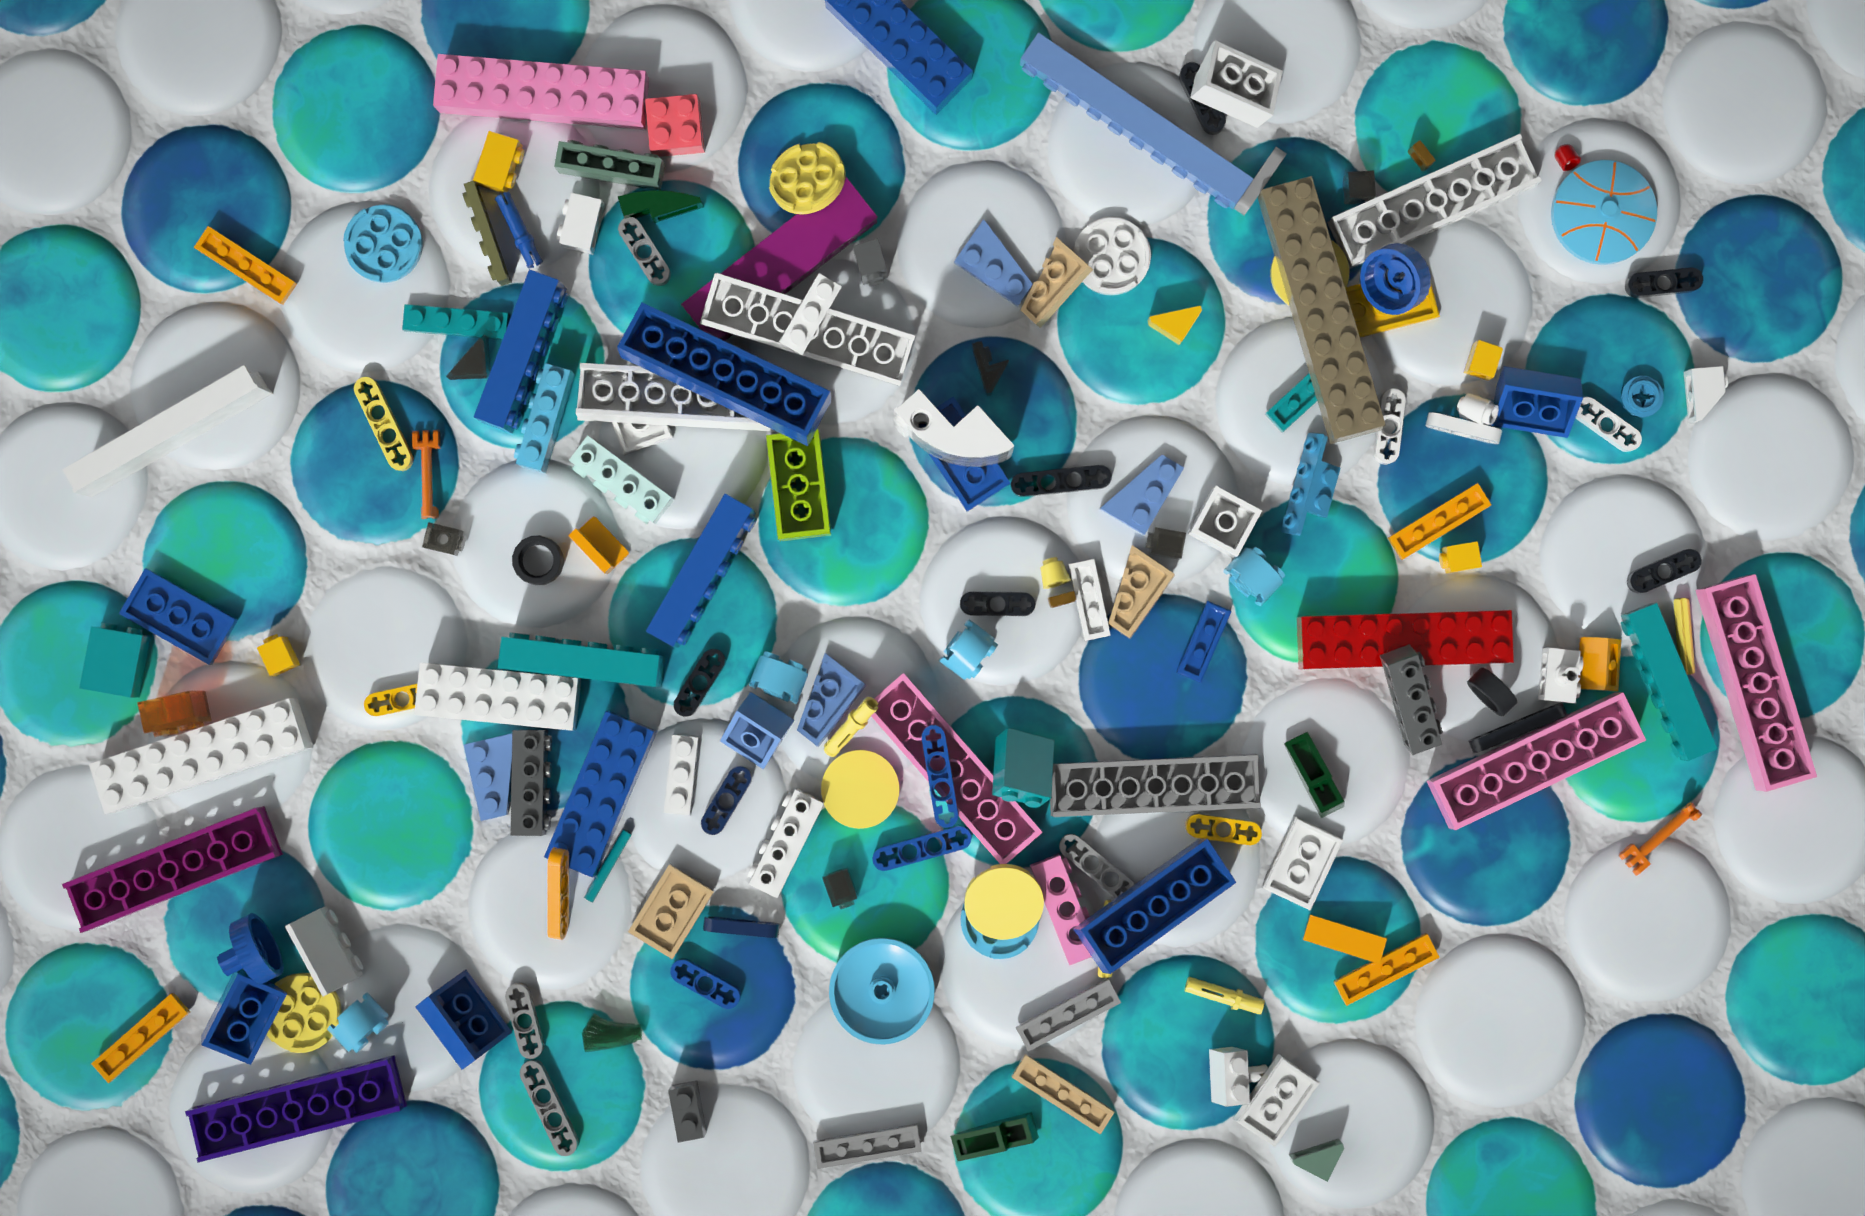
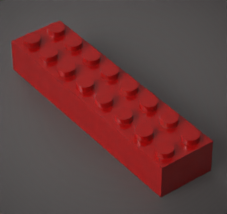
(1438, 636)

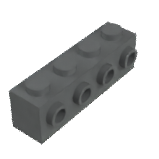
(1411, 699)
(529, 782)

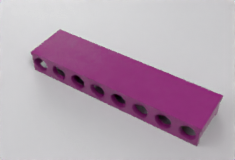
(794, 250)
(173, 869)

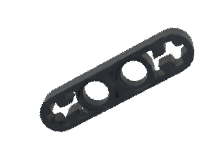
(1060, 477)
(1517, 727)

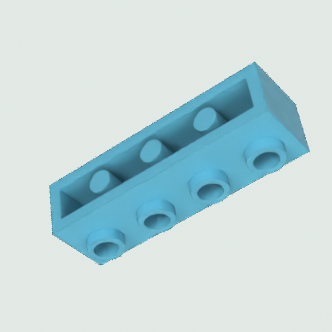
(545, 418)

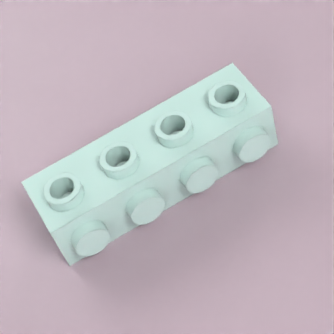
(620, 479)

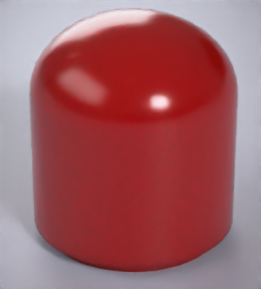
(1566, 154)

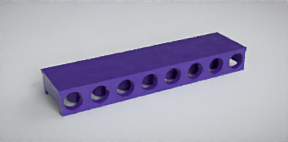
(296, 1108)

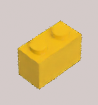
(498, 162)

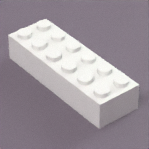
(497, 696)

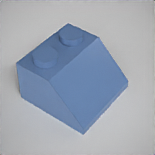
(756, 730)

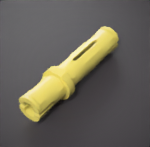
(856, 720)
(1235, 999)

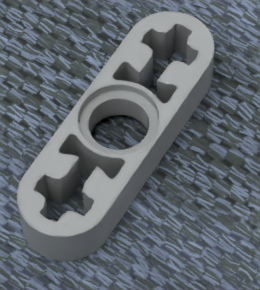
(1260, 181)
(646, 241)
(535, 1037)

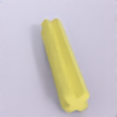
(1684, 634)

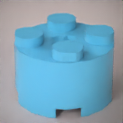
(1254, 575)
(968, 650)
(779, 678)
(358, 1023)

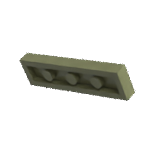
(482, 223)

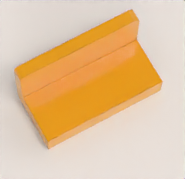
(599, 545)
(1600, 663)

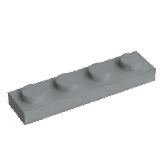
(1068, 1015)
(867, 1146)

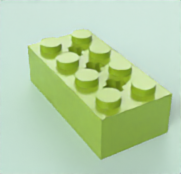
(787, 499)

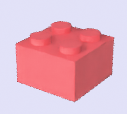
(675, 125)

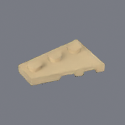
(1058, 280)
(1139, 591)

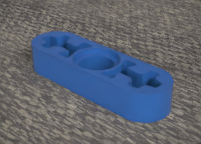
(695, 987)

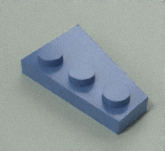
(993, 265)
(1143, 497)
(830, 699)
(491, 774)

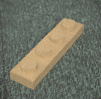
(1062, 1094)

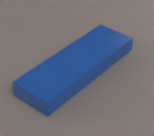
(1203, 641)

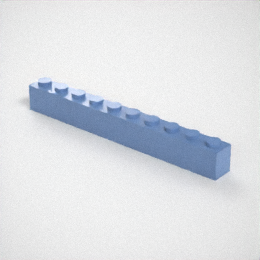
(1135, 121)

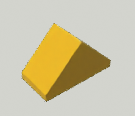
(1176, 323)

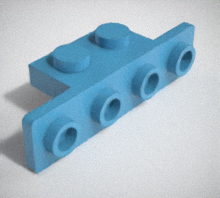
(1312, 486)

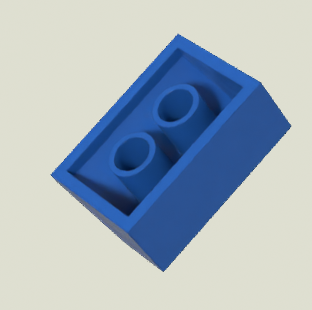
(1537, 401)
(242, 1017)
(463, 1019)

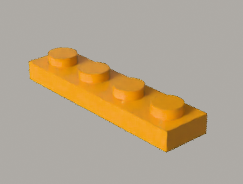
(245, 265)
(1439, 521)
(1391, 968)
(140, 1037)

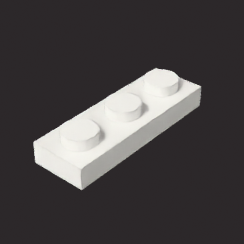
(810, 314)
(1089, 599)
(681, 775)

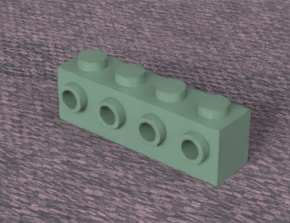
(610, 165)

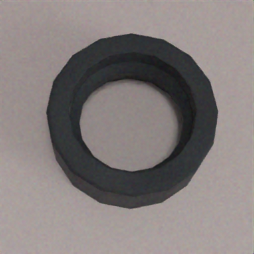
(523, 546)
(1492, 691)

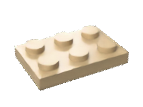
(671, 911)

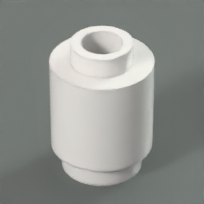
(1477, 409)

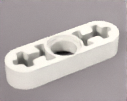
(1463, 428)
(1618, 441)
(1393, 446)

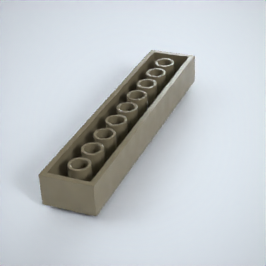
(1321, 310)

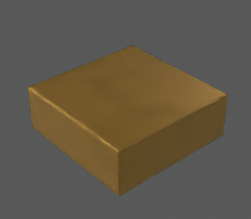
(1421, 156)
(1062, 599)

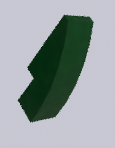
(658, 204)
(1314, 775)
(995, 1137)

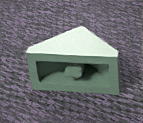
(1319, 1159)

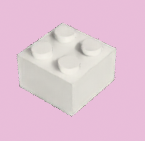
(1224, 522)

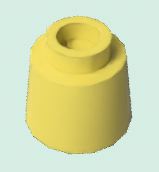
(1054, 573)

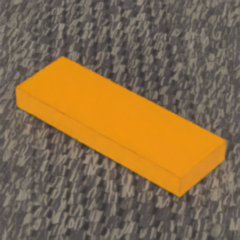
(1345, 939)

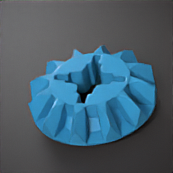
(1650, 388)

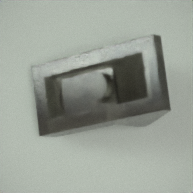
(989, 374)

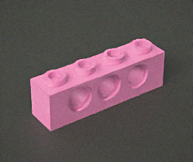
(1044, 872)

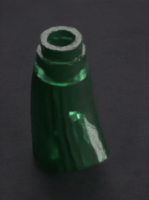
(605, 1034)

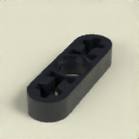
(1187, 84)
(1644, 277)
(1678, 557)
(1016, 610)
(710, 681)

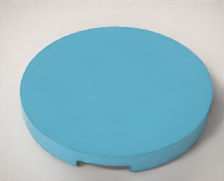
(383, 243)
(995, 947)

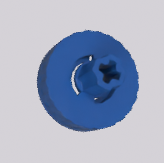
(1406, 272)
(252, 950)

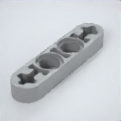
(1102, 869)
(544, 1109)

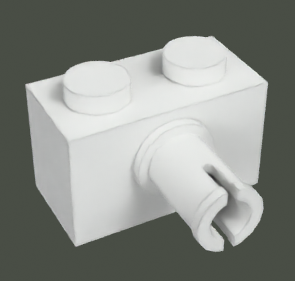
(1560, 675)
(1232, 1076)

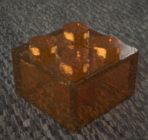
(173, 712)

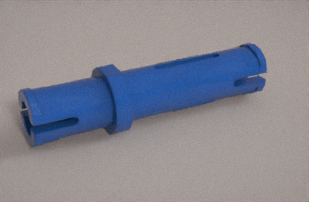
(523, 240)

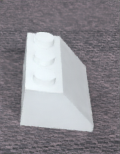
(1237, 84)
(325, 950)

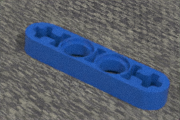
(939, 776)
(923, 852)

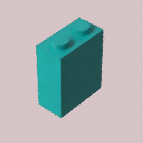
(115, 660)
(1023, 768)

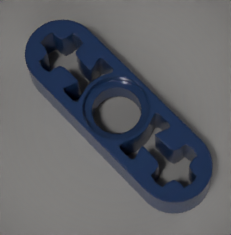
(737, 798)
(741, 927)

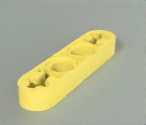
(379, 426)

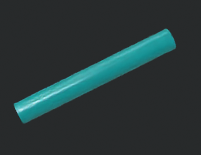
(607, 866)

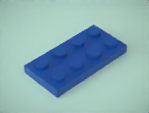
(969, 484)
(178, 616)

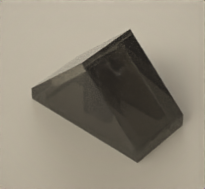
(474, 363)

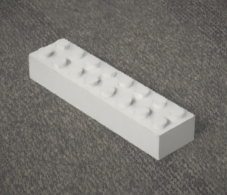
(201, 755)

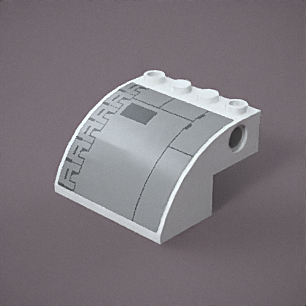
(969, 443)

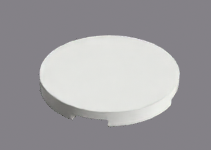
(1116, 254)

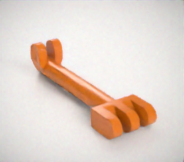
(426, 447)
(1639, 855)

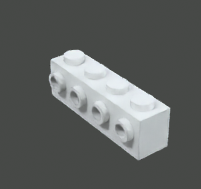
(786, 843)

